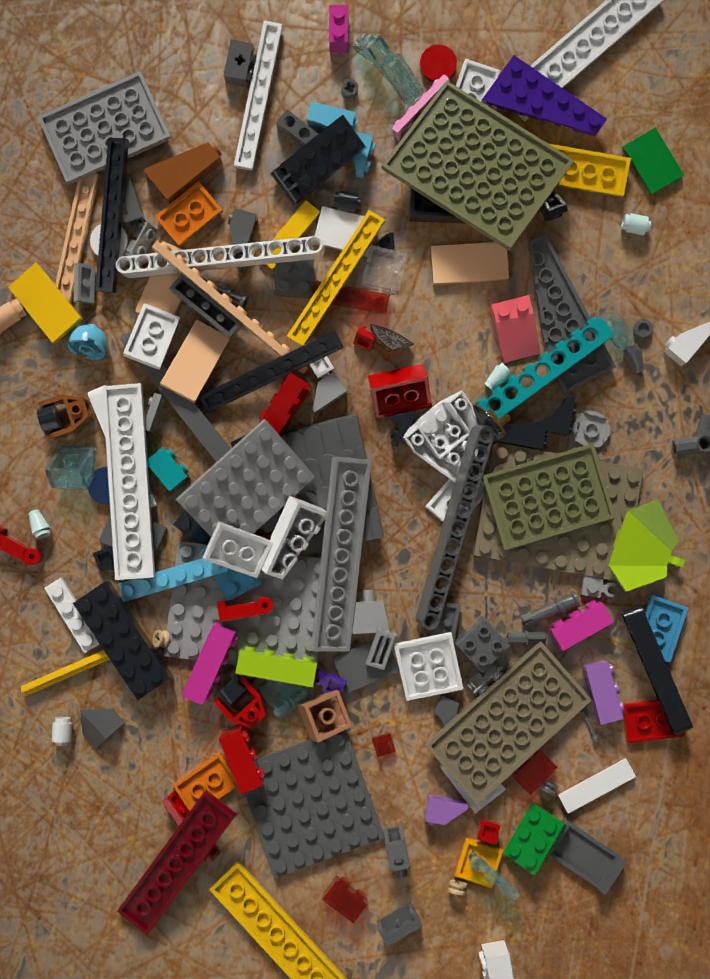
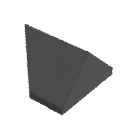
(99, 724)

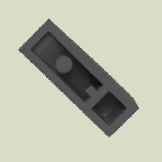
(242, 229)

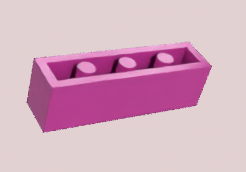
(209, 663)

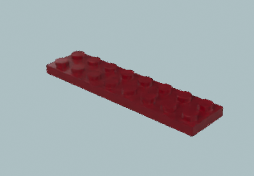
(176, 862)

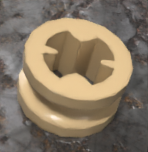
(161, 638)
(457, 887)

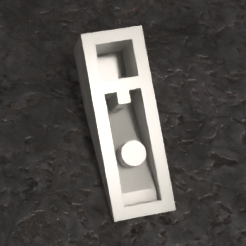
(687, 343)

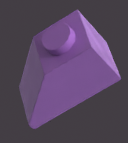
(443, 809)

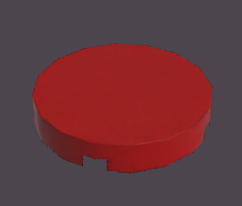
(438, 61)

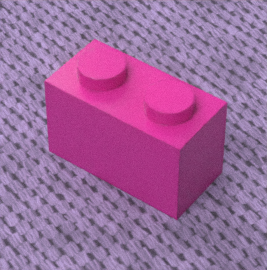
(338, 28)

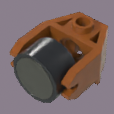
(51, 421)

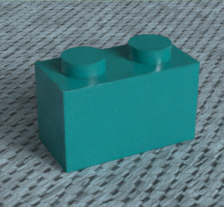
(167, 469)

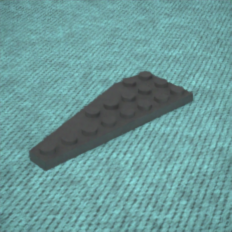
(563, 313)

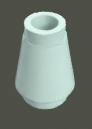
(498, 376)
(39, 526)

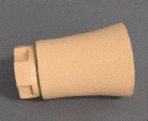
(10, 314)

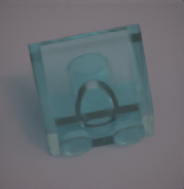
(72, 467)

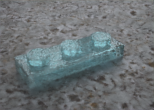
(493, 876)

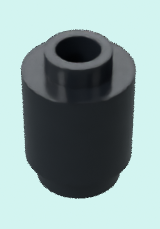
(347, 201)

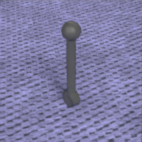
(595, 738)

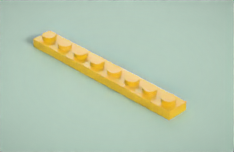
(336, 278)

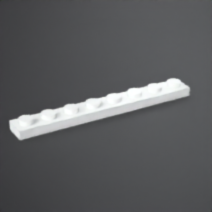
(258, 95)

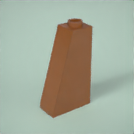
(182, 171)

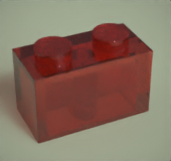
(534, 771)
(345, 898)

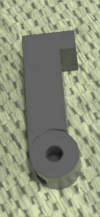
(295, 128)
(135, 214)

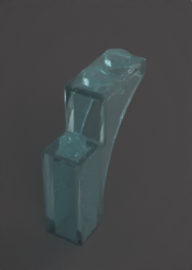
(390, 65)

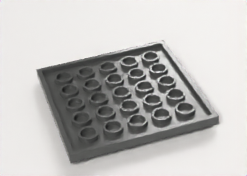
(312, 804)

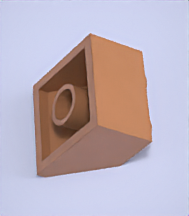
(324, 715)

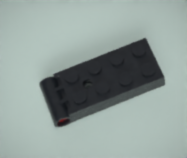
(326, 153)

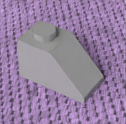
(328, 391)

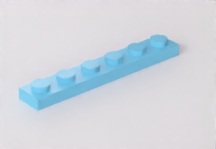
(169, 578)

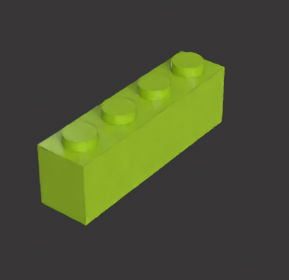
(276, 667)

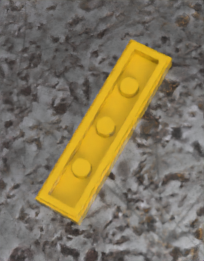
(296, 225)

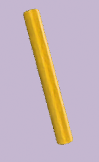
(64, 673)

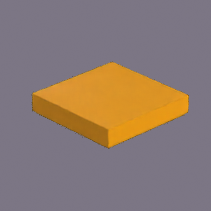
(489, 853)

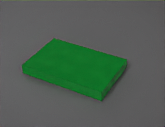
(653, 161)

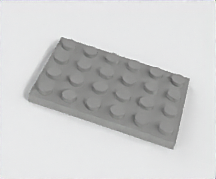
(82, 127)
(247, 483)

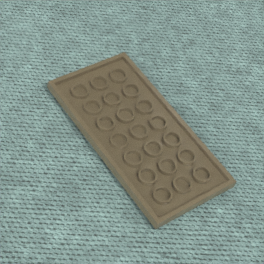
(508, 722)

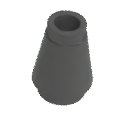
(634, 357)

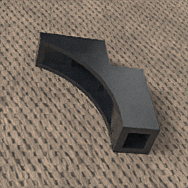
(533, 434)

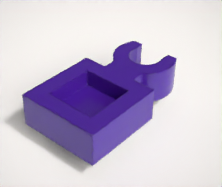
(330, 682)

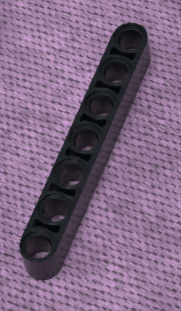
(657, 670)

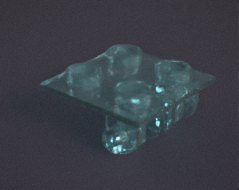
(283, 696)

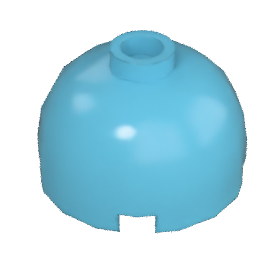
(88, 341)

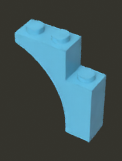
(323, 115)

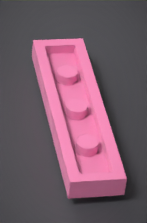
(402, 125)

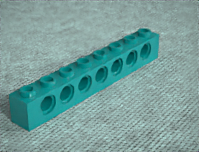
(596, 326)

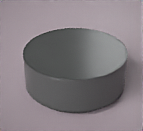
(642, 329)

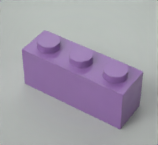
(603, 692)

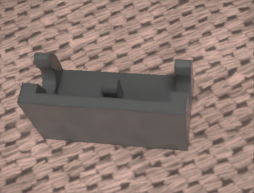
(399, 923)

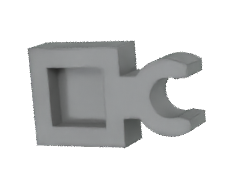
(594, 586)

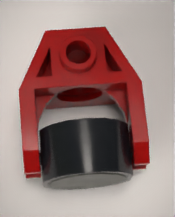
(231, 692)

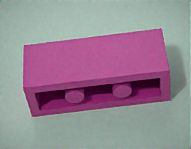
(580, 624)

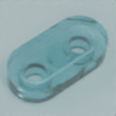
(619, 329)

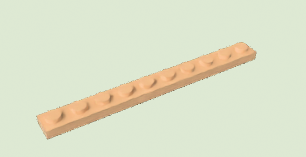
(223, 300)

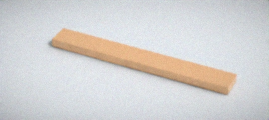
(76, 233)

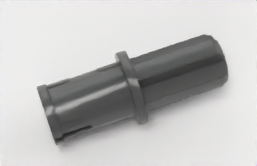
(526, 637)

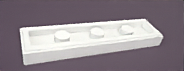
(596, 785)

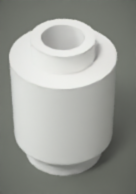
(62, 731)

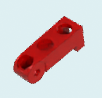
(18, 550)
(262, 606)

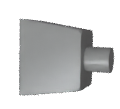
(369, 614)

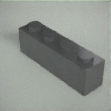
(206, 307)

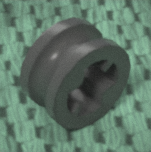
(347, 94)
(549, 787)

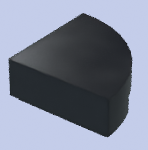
(387, 241)

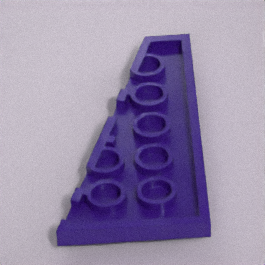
(537, 97)

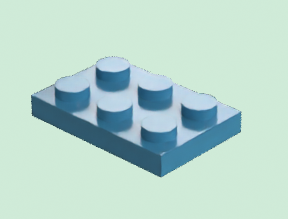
(234, 583)
(666, 623)

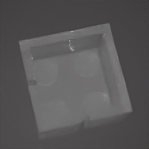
(385, 270)

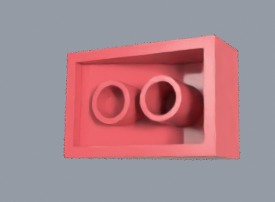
(515, 328)

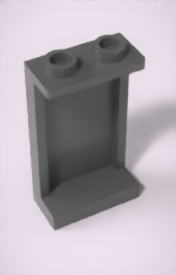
(587, 857)

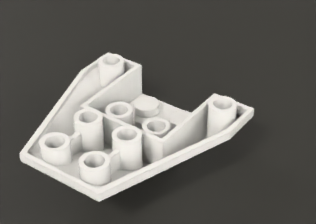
(443, 433)

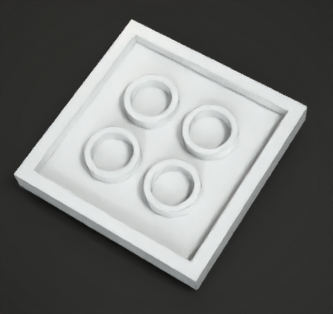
(428, 666)

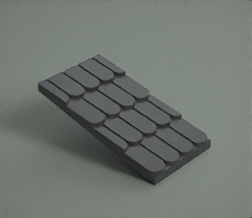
(315, 448)

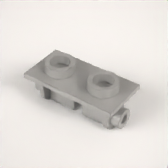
(145, 234)
(482, 683)

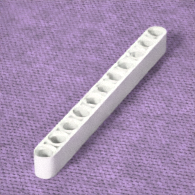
(211, 253)

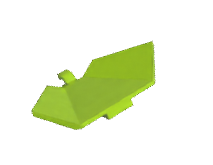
(643, 547)

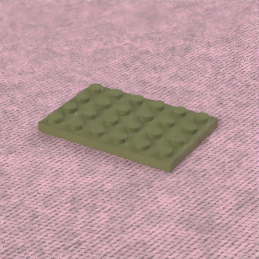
(548, 496)

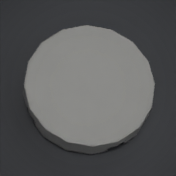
(591, 428)

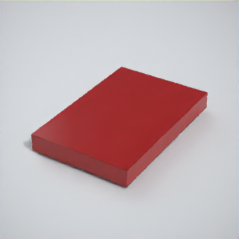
(646, 722)

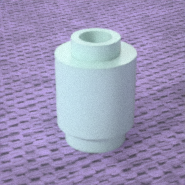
(636, 224)

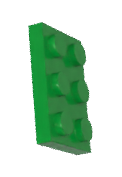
(534, 838)

